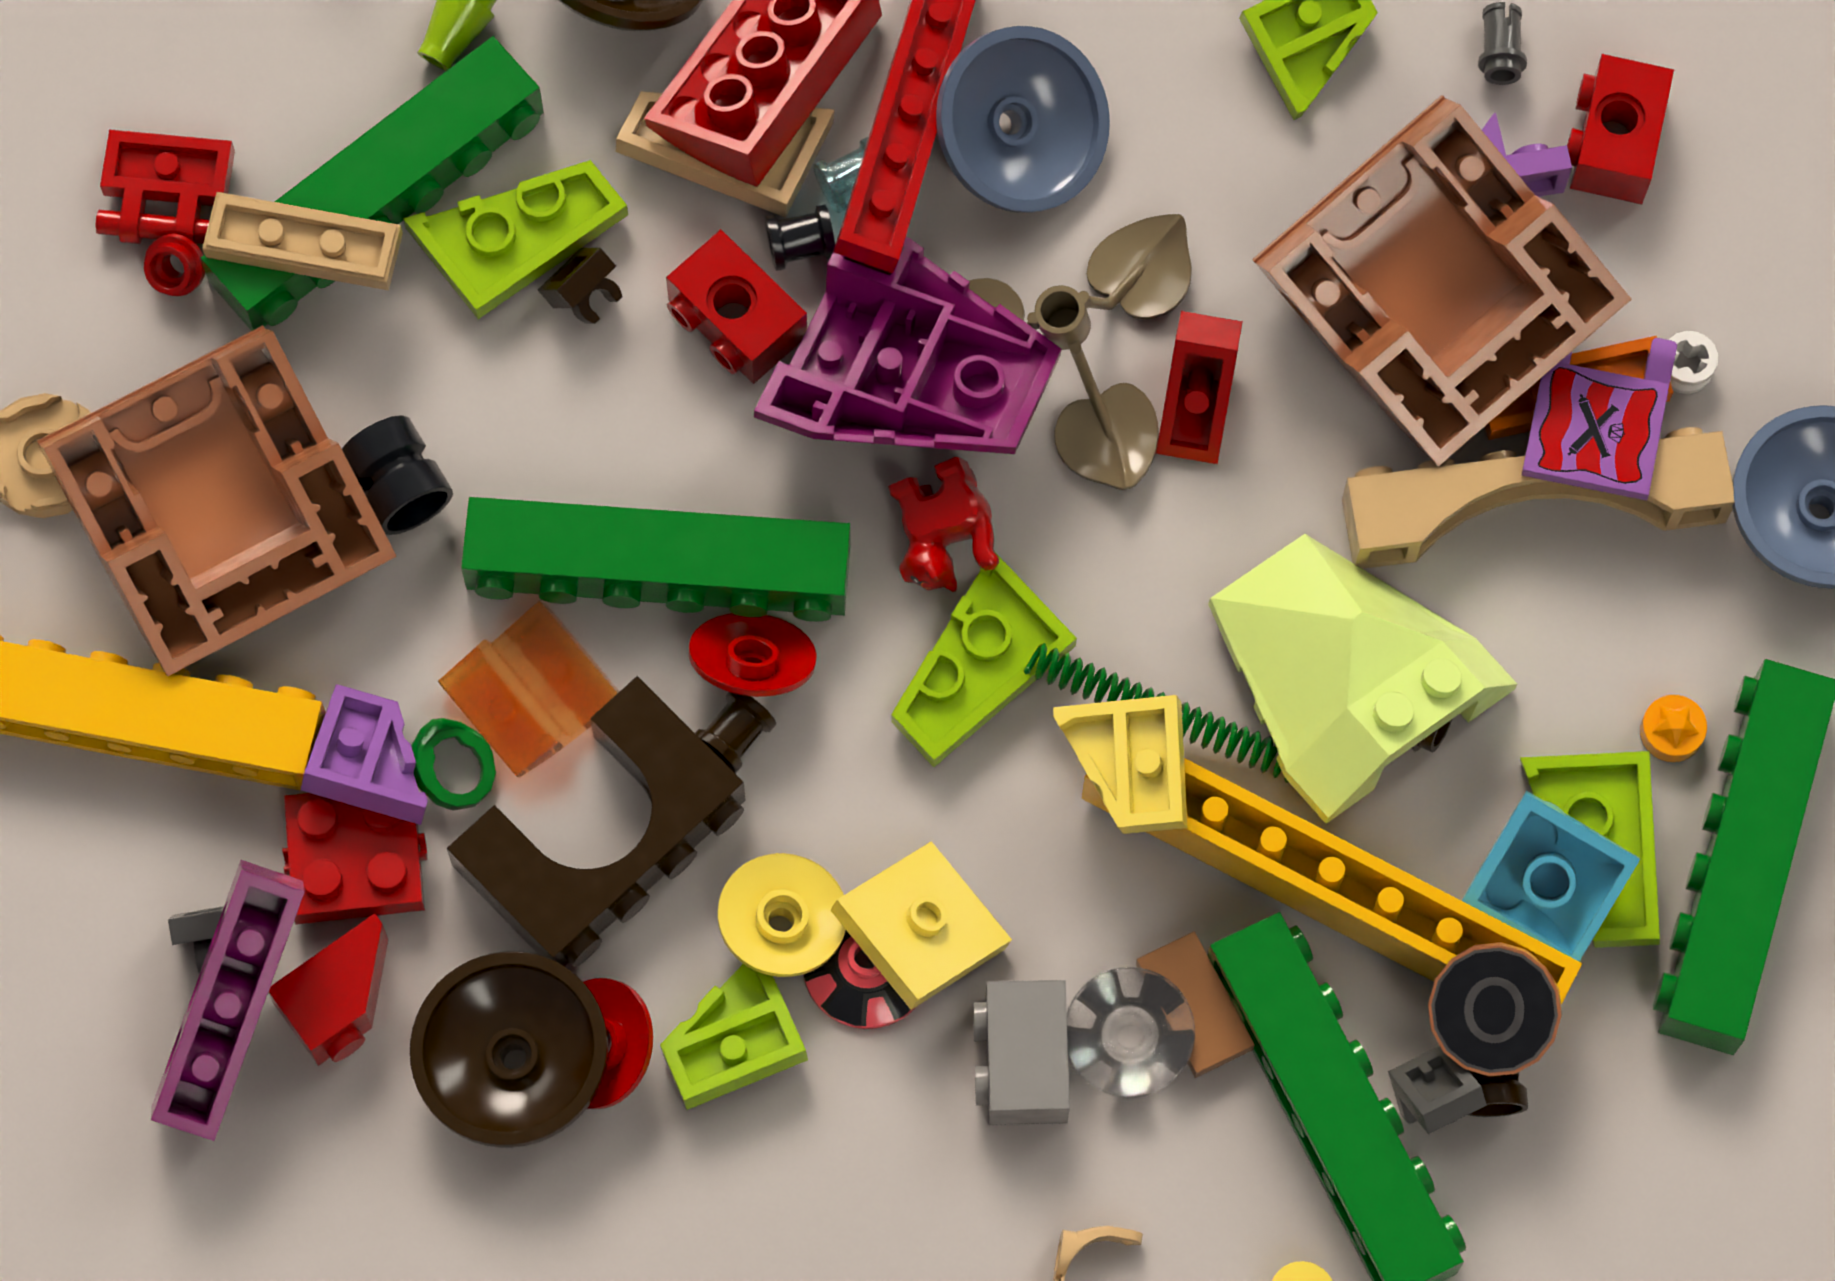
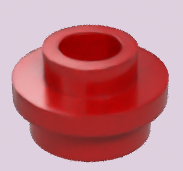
(160, 271)

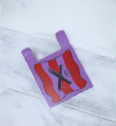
(1600, 425)

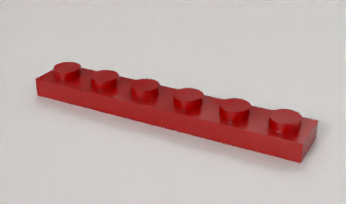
(902, 133)

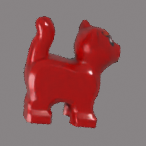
(943, 518)

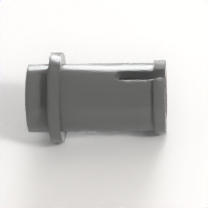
(1502, 52)

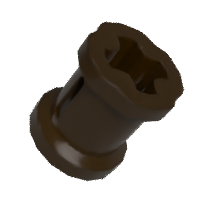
(736, 728)

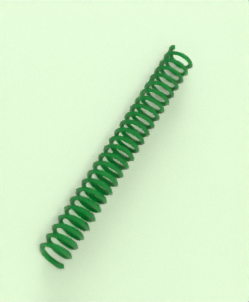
(1136, 690)

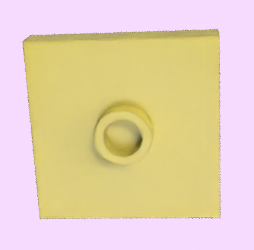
(921, 925)

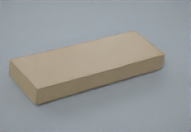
(302, 241)

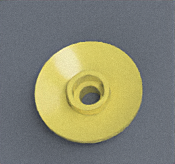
(787, 888)

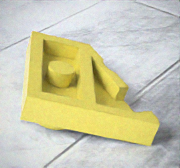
(1132, 758)

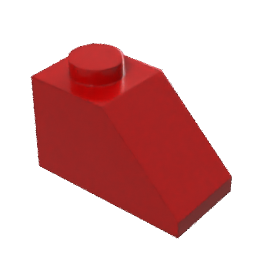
(1199, 387)
(335, 992)

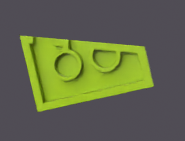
(514, 237)

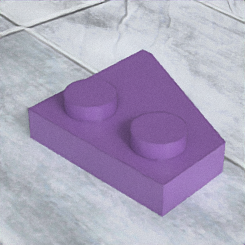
(365, 757)

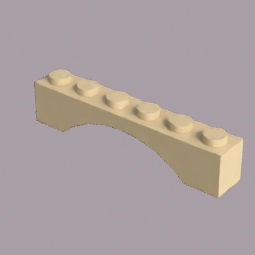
(1403, 513)

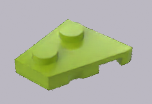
(1305, 42)
(733, 1039)

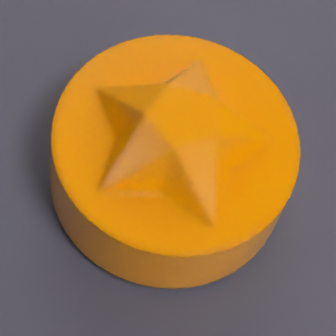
(1673, 728)

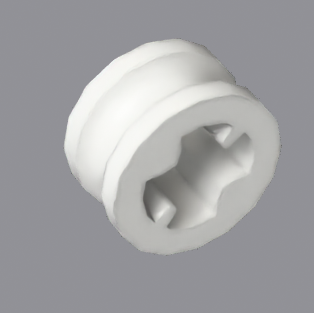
(1693, 345)

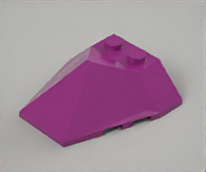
(910, 363)

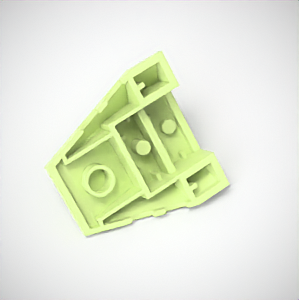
(1347, 669)

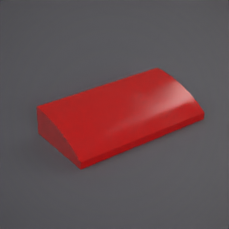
(759, 80)

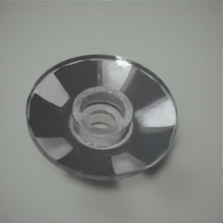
(1130, 999)

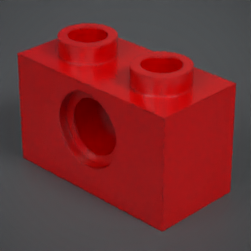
(1638, 99)
(725, 275)

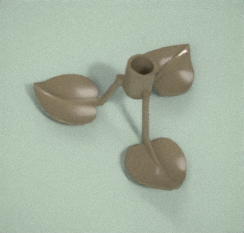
(1149, 274)

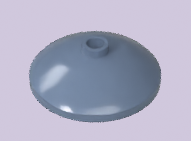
(1054, 115)
(1775, 483)

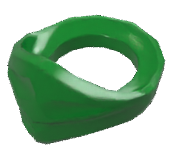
(422, 746)

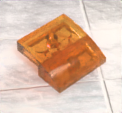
(529, 689)

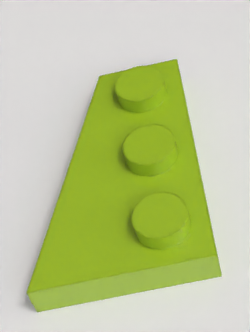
(978, 663)
(1615, 800)

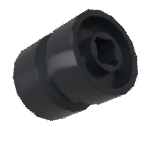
(398, 480)

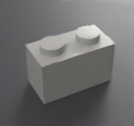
(1025, 1052)

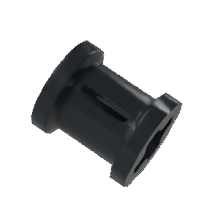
(800, 237)

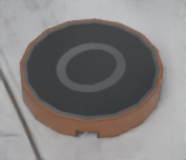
(1495, 1009)

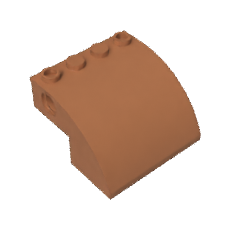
(1441, 279)
(216, 499)

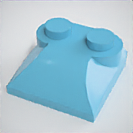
(1551, 877)

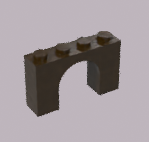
(566, 907)

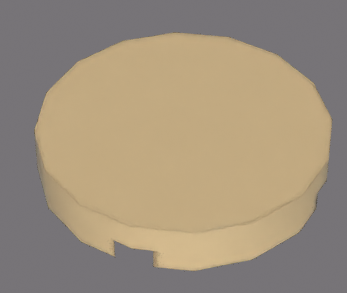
(30, 484)

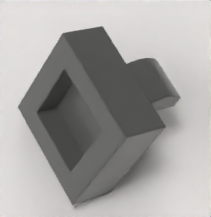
(197, 928)

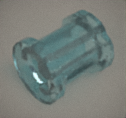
(839, 176)

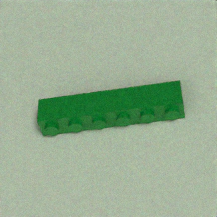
(397, 168)
(656, 558)
(1747, 857)
(1334, 1107)

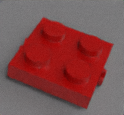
(351, 860)

